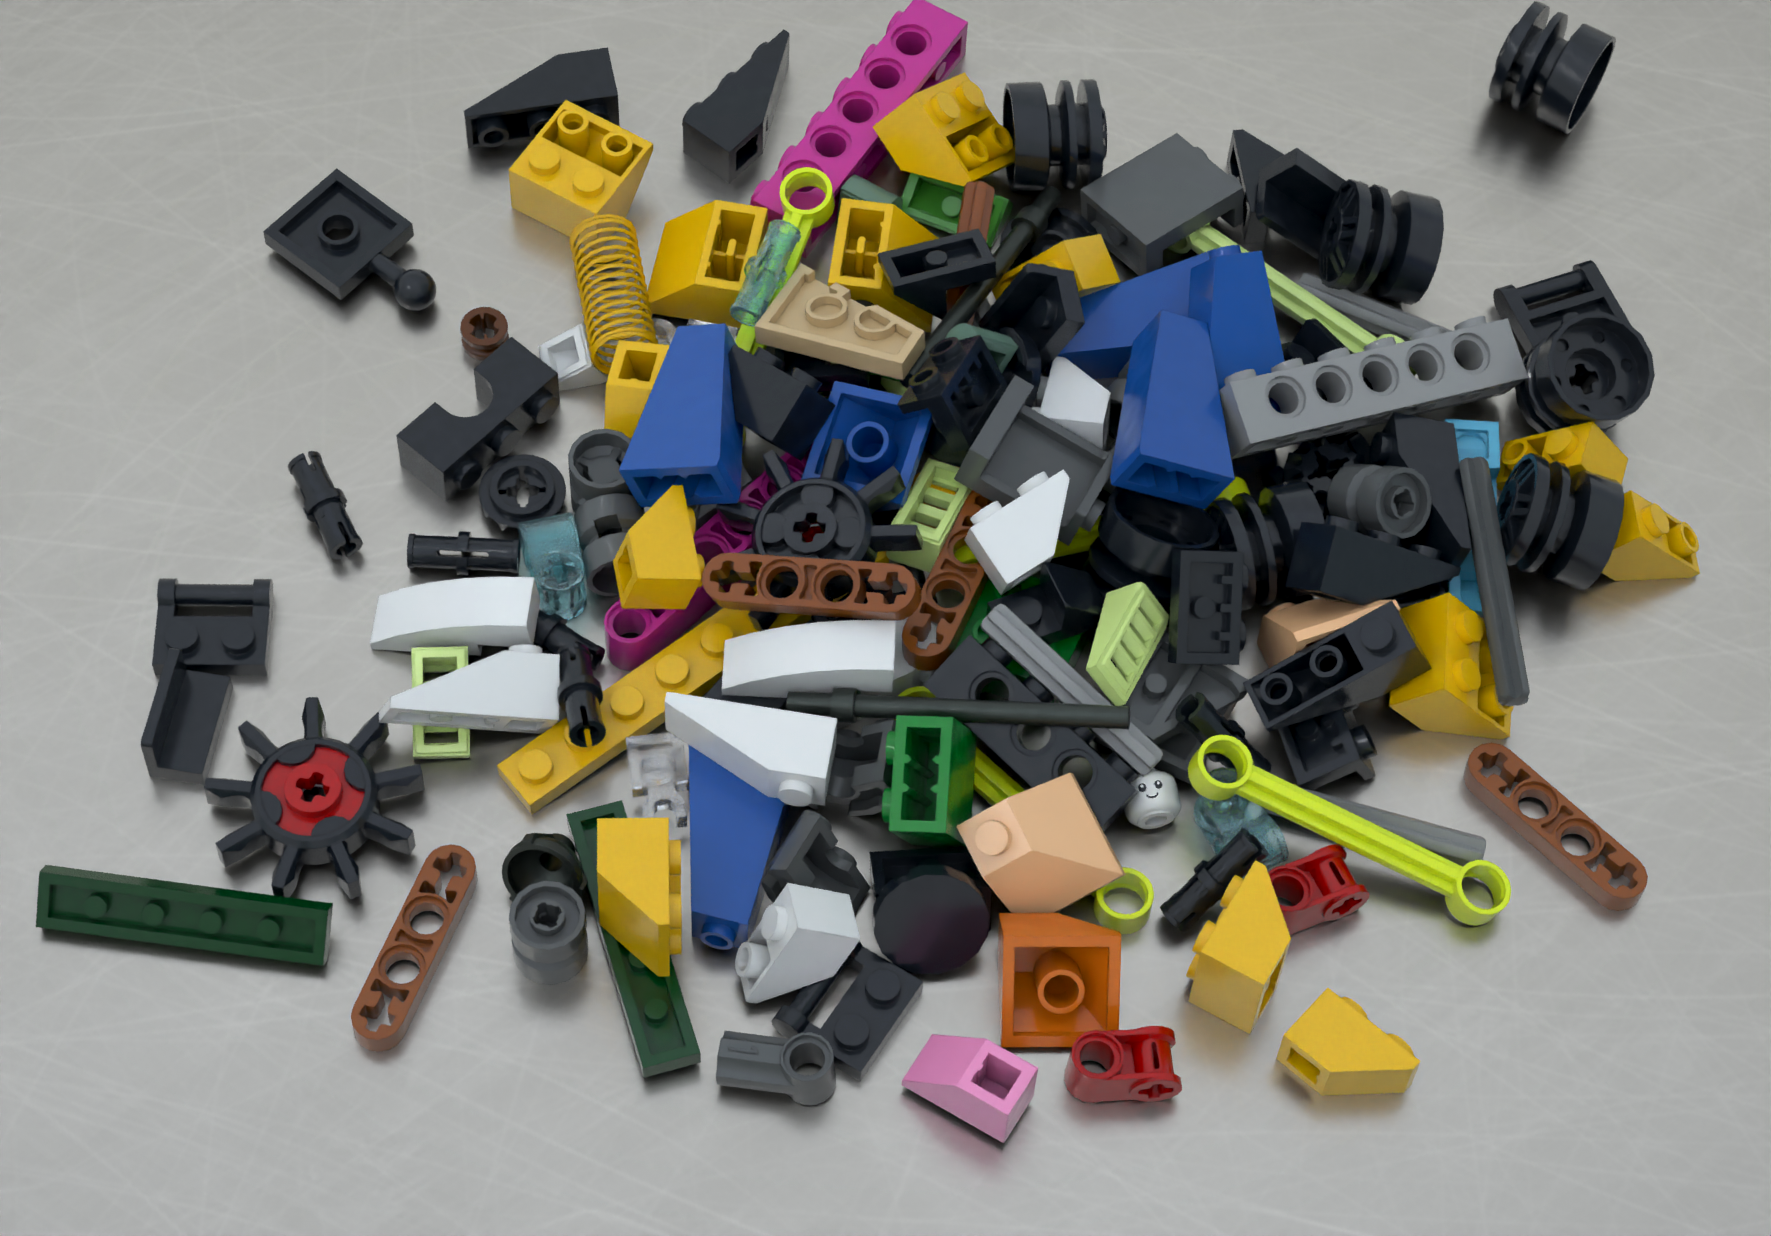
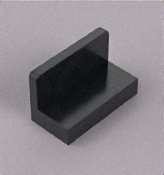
(1296, 198)
(184, 721)

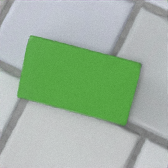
(939, 205)

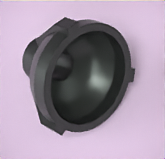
(541, 859)

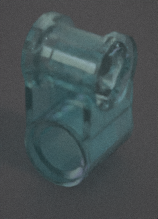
(555, 561)
(1225, 821)

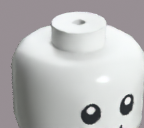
(1155, 802)

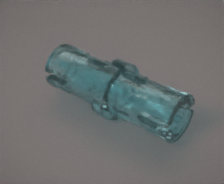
(765, 272)

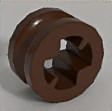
(483, 319)

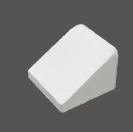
(571, 359)

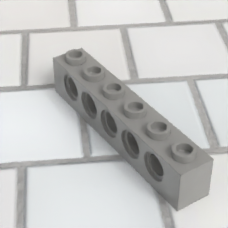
(1489, 370)

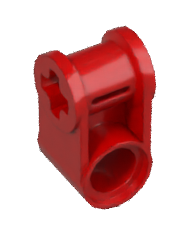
(1318, 888)
(1135, 1062)

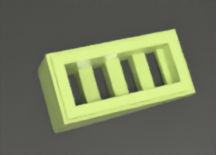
(915, 510)
(1127, 634)
(438, 660)

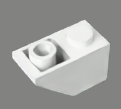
(1075, 402)
(1023, 534)
(797, 942)

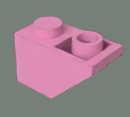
(974, 1082)

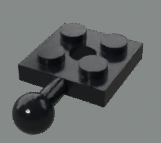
(347, 262)

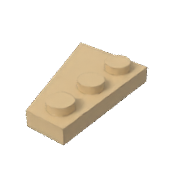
(834, 328)

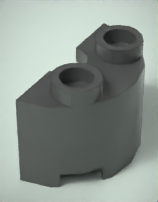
(861, 769)
(813, 860)

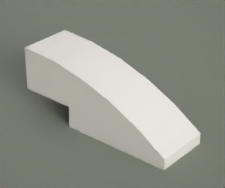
(458, 614)
(811, 659)

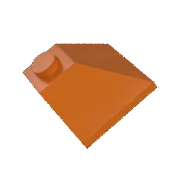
(1056, 979)

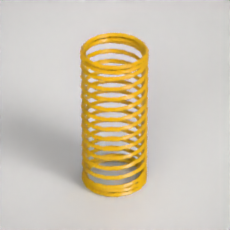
(589, 260)

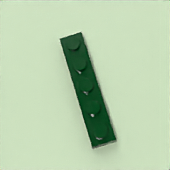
(184, 915)
(650, 1003)

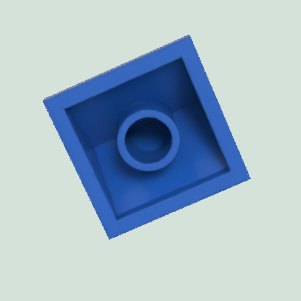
(874, 436)

